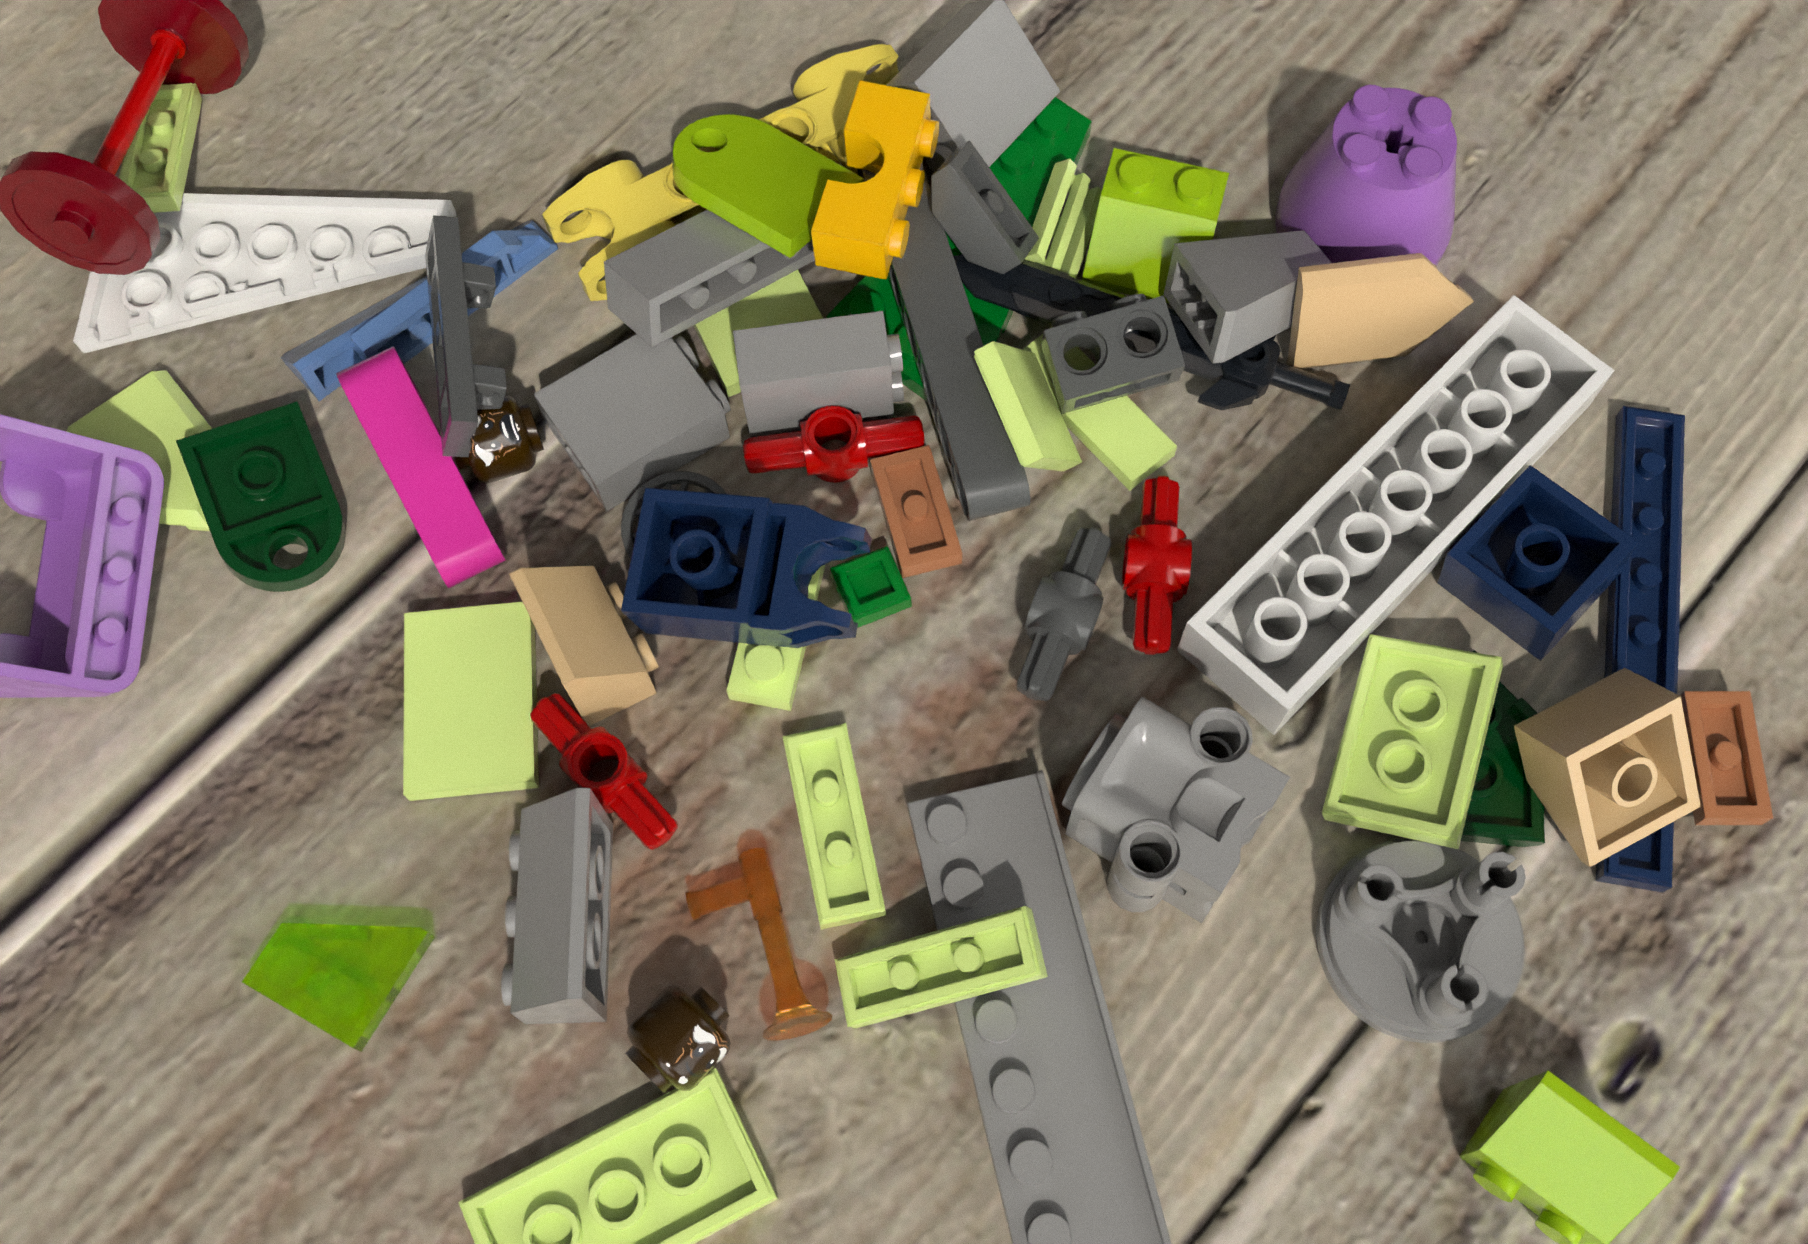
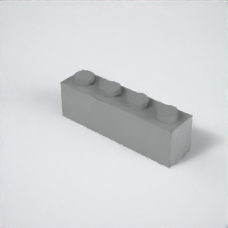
(691, 275)

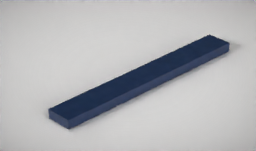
(1646, 596)

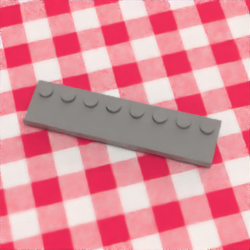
(1046, 1048)

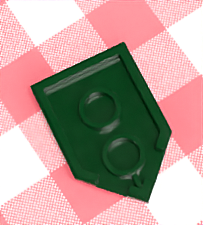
(1502, 801)

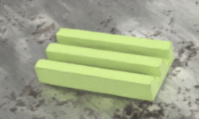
(1075, 225)

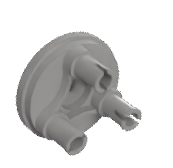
(1422, 938)

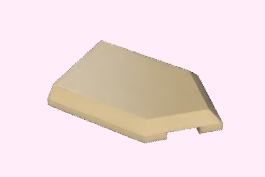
(1369, 309)

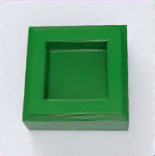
(871, 586)

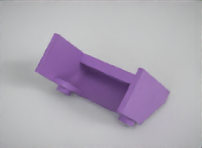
(93, 563)

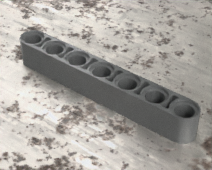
(943, 347)

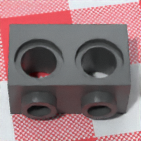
(1118, 368)

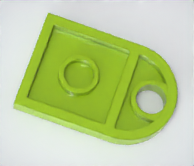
(756, 178)

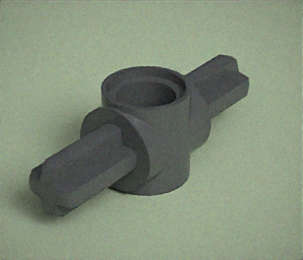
(1063, 614)

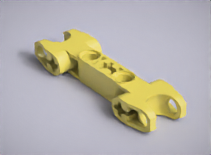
(634, 208)

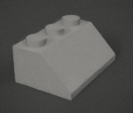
(560, 911)

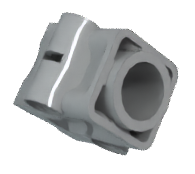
(1173, 802)

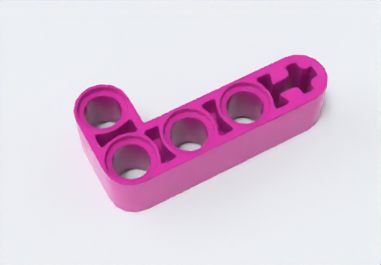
(414, 461)

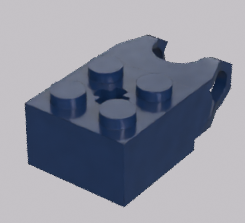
(735, 569)

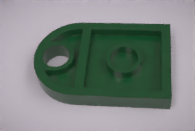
(266, 491)

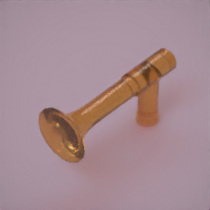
(793, 1010)

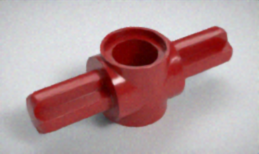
(833, 423)
(1156, 565)
(622, 792)

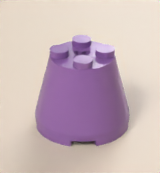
(1376, 179)

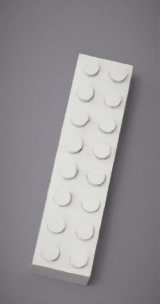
(1391, 514)

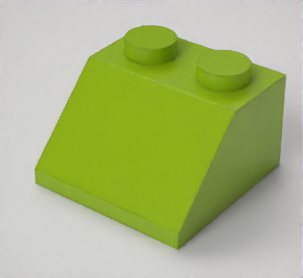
(1141, 216)
(1565, 1161)

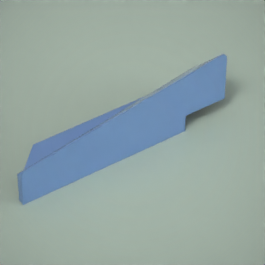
(405, 317)

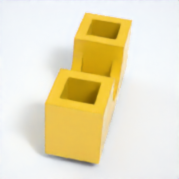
(865, 222)

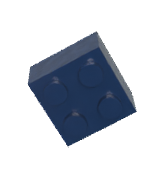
(1536, 562)

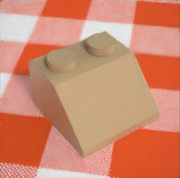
(587, 639)
(1610, 763)

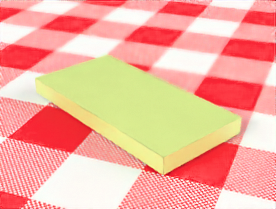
(646, 1178)

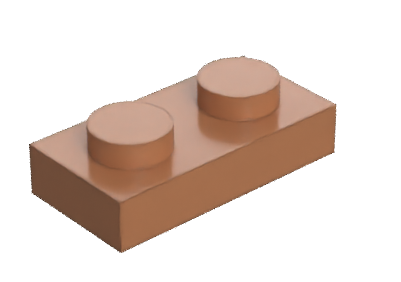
(916, 511)
(1726, 758)

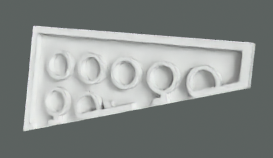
(251, 254)

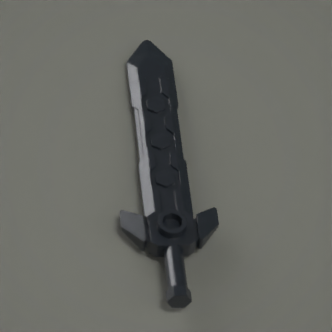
(1050, 293)

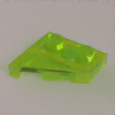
(338, 973)

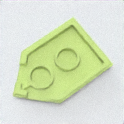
(150, 420)

